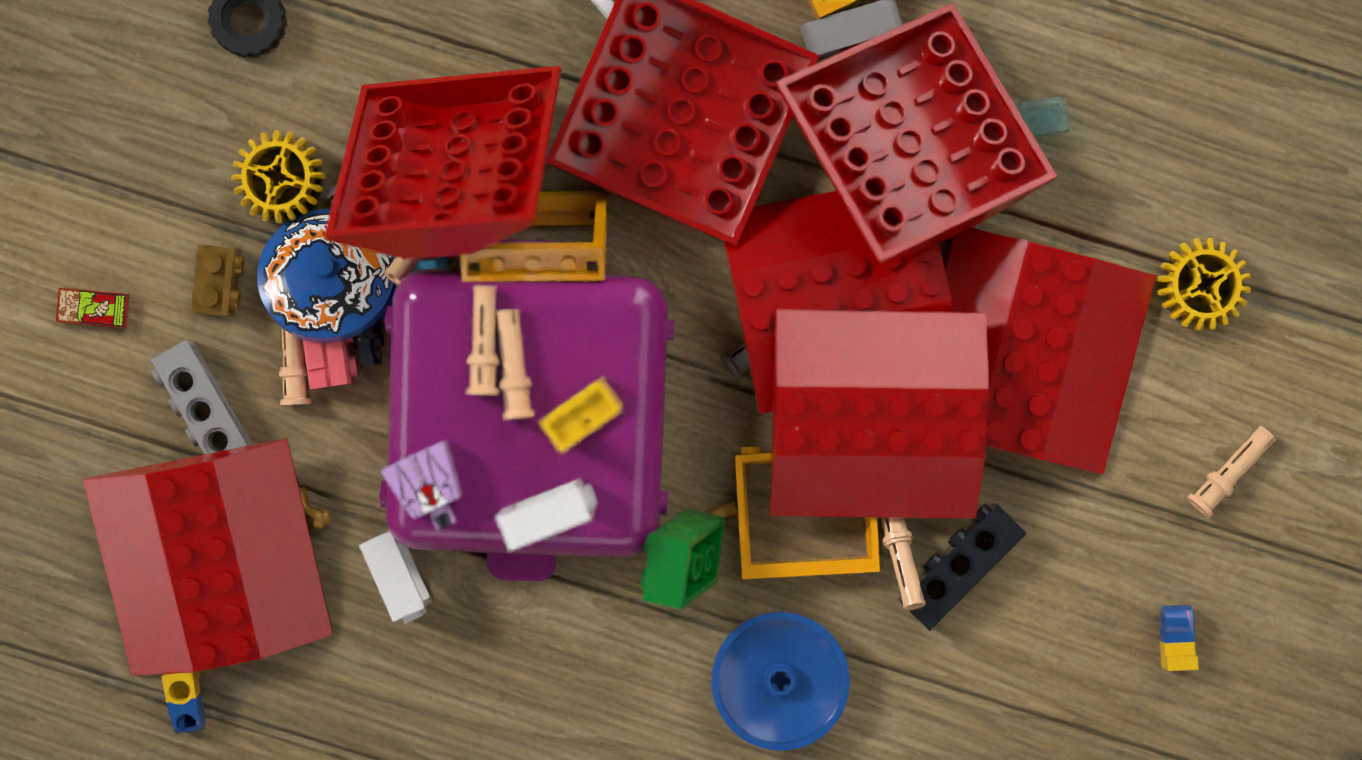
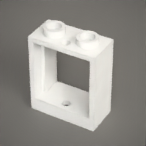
(547, 513)
(396, 577)

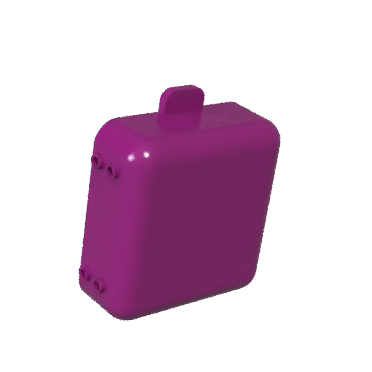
(568, 342)

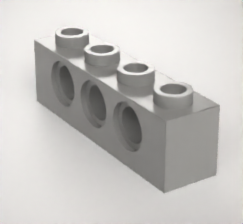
(205, 388)

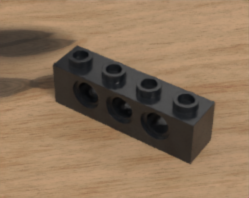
(1005, 536)

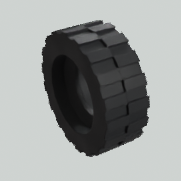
(252, 45)

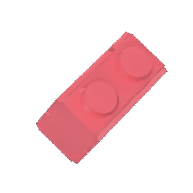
(330, 364)

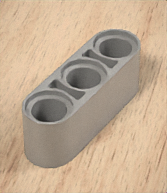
(850, 27)

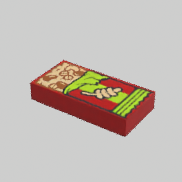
(92, 307)

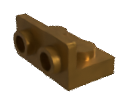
(217, 280)

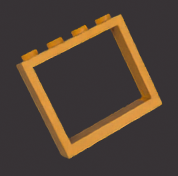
(549, 260)
(793, 568)

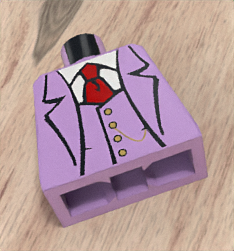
(426, 483)

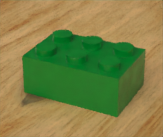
(682, 559)

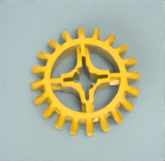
(281, 161)
(1212, 297)

